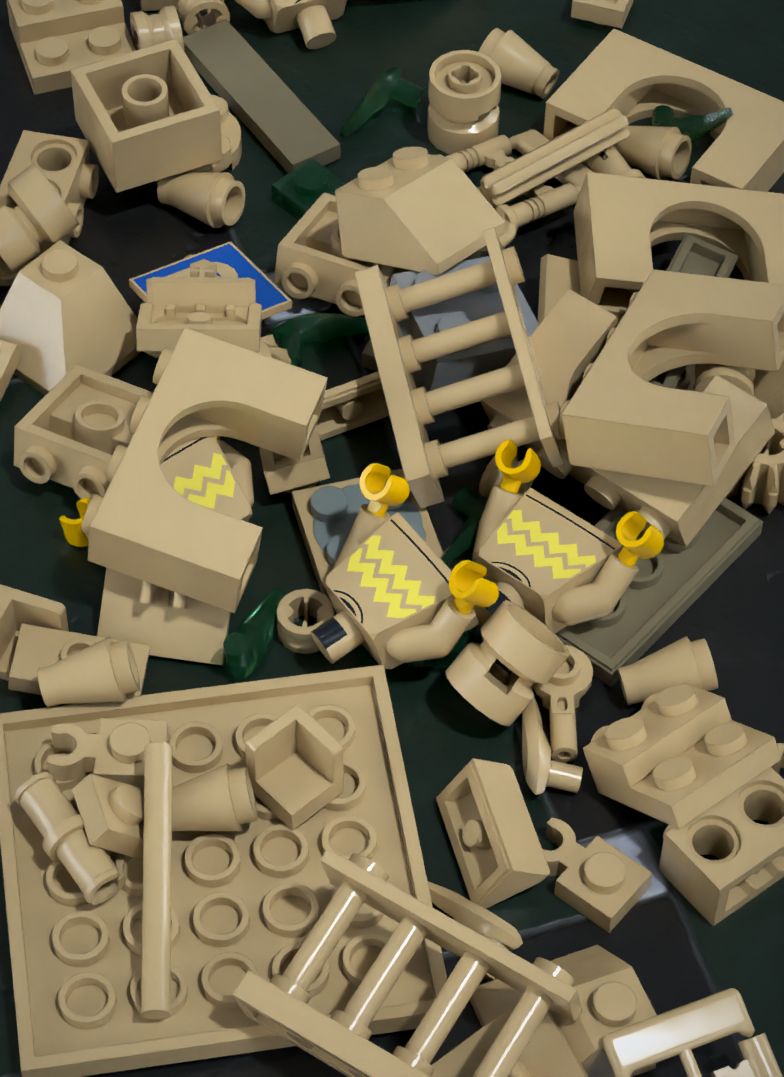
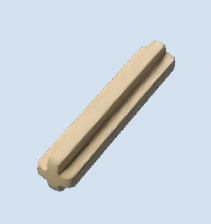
(554, 157)

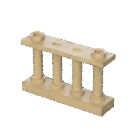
(401, 356)
(345, 1035)

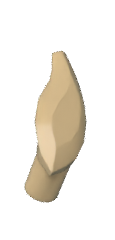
(536, 757)
(475, 918)

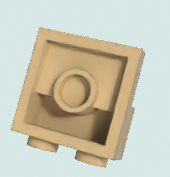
(65, 36)
(312, 260)
(76, 431)
(677, 755)

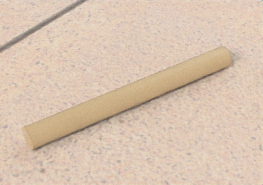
(157, 881)

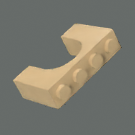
(640, 76)
(627, 215)
(672, 322)
(563, 348)
(200, 392)

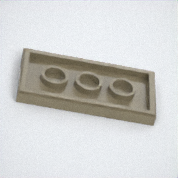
(661, 588)

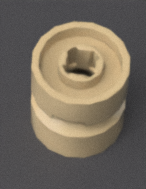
(463, 100)
(29, 216)
(519, 644)

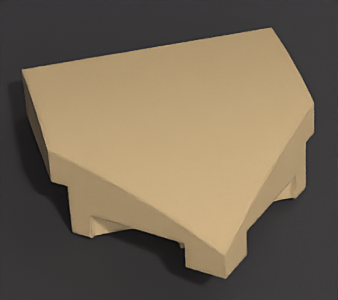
(201, 303)

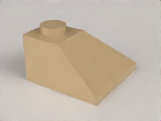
(66, 315)
(608, 998)

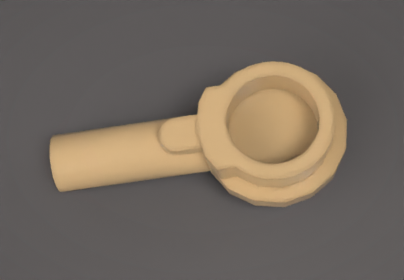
(561, 698)

